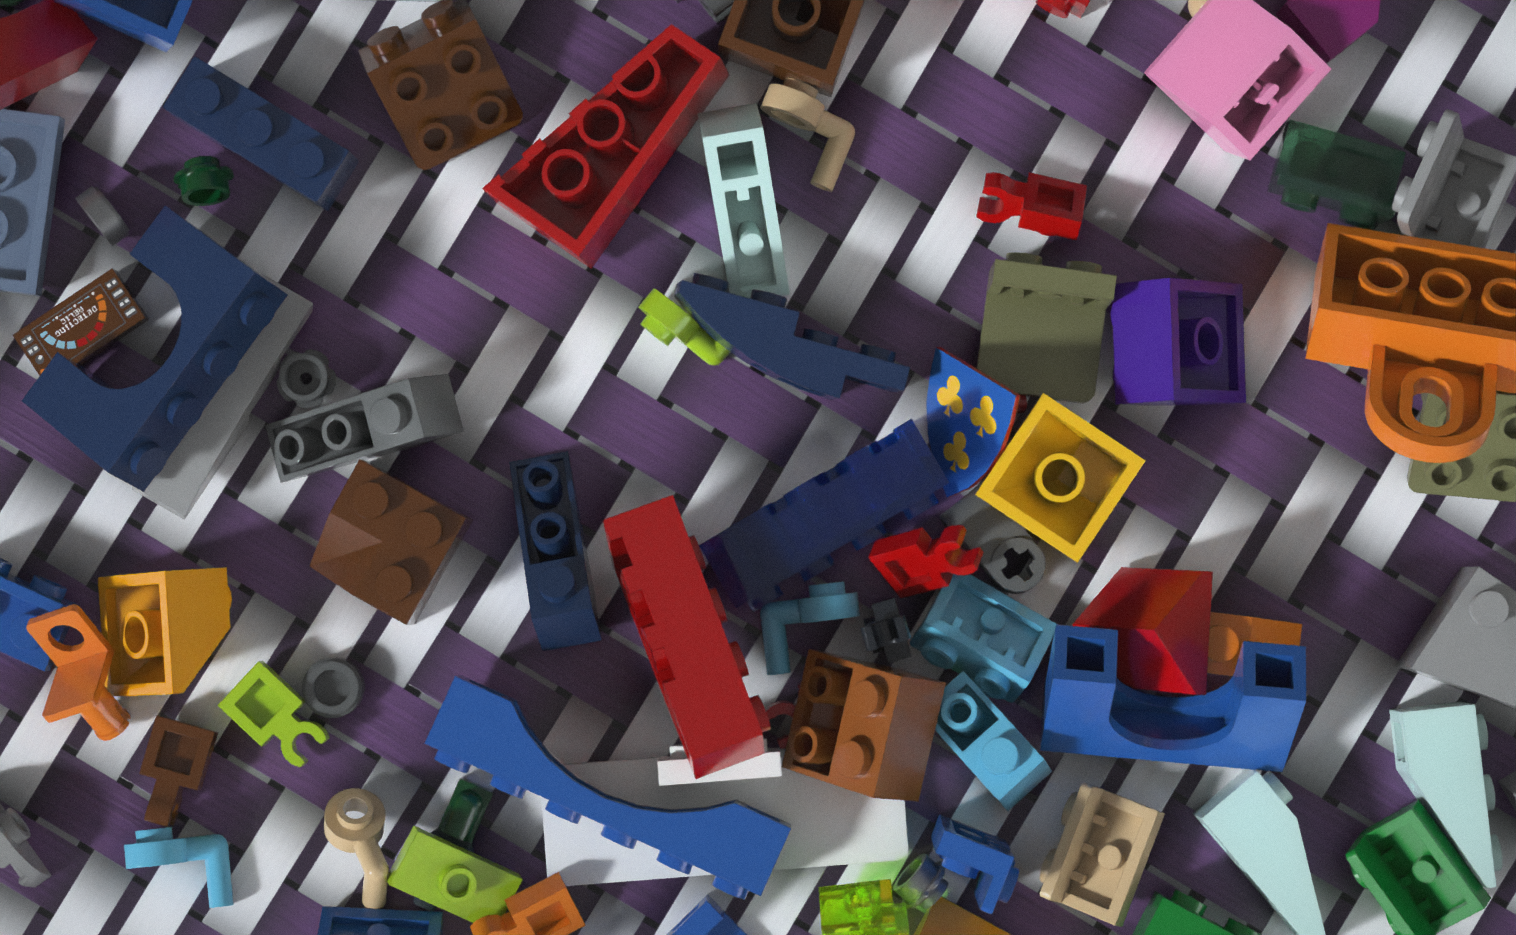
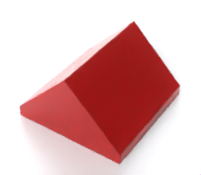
(1159, 625)

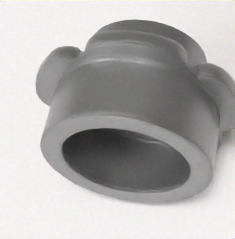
(921, 882)

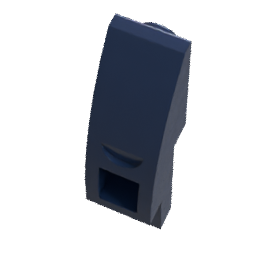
(763, 336)

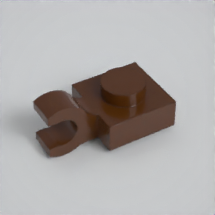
(177, 759)

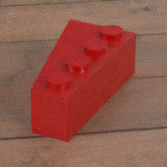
(611, 148)
(685, 637)

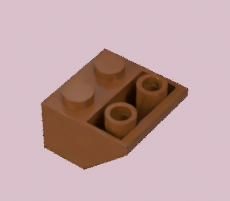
(863, 726)

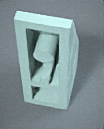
(744, 200)
(1266, 845)

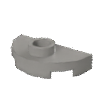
(17, 850)

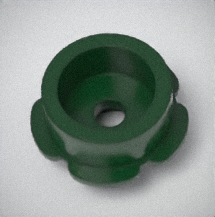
(204, 181)

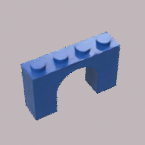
(1235, 726)

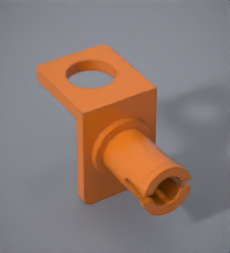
(79, 673)

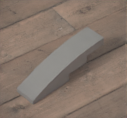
(227, 414)

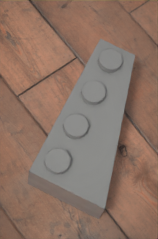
(1470, 638)

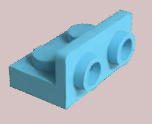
(984, 636)

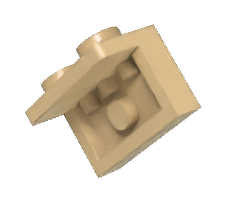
(1100, 853)

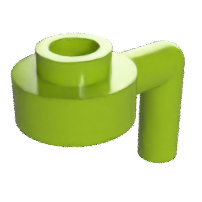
(669, 321)

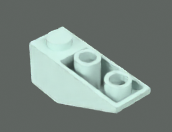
(1442, 765)

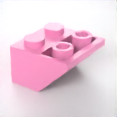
(1237, 73)

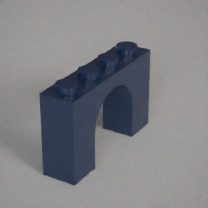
(221, 316)

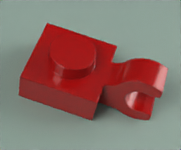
(1042, 203)

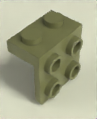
(1044, 326)
(1482, 475)

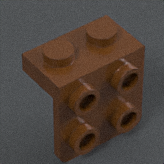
(440, 83)

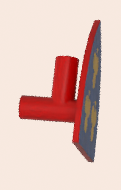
(967, 420)

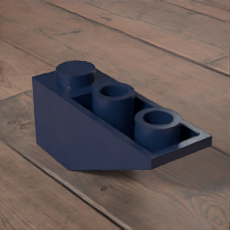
(554, 552)

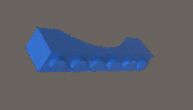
(492, 734)

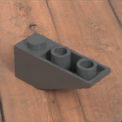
(365, 426)

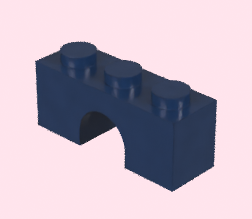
(261, 133)

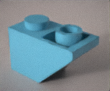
(988, 742)

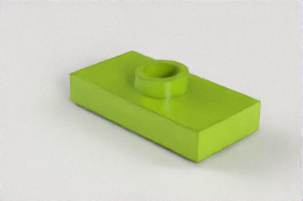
(452, 877)

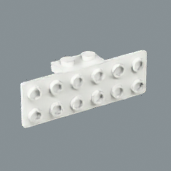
(826, 820)

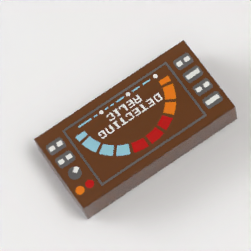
(83, 323)

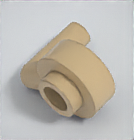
(797, 106)
(360, 837)

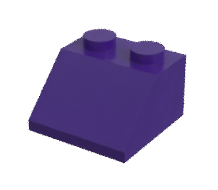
(1178, 342)

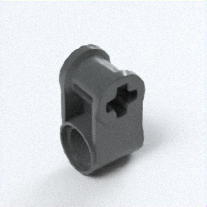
(995, 536)

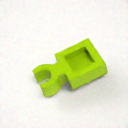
(267, 708)

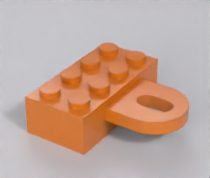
(1420, 323)

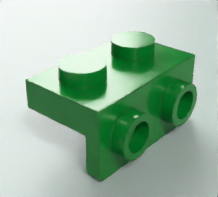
(1415, 873)

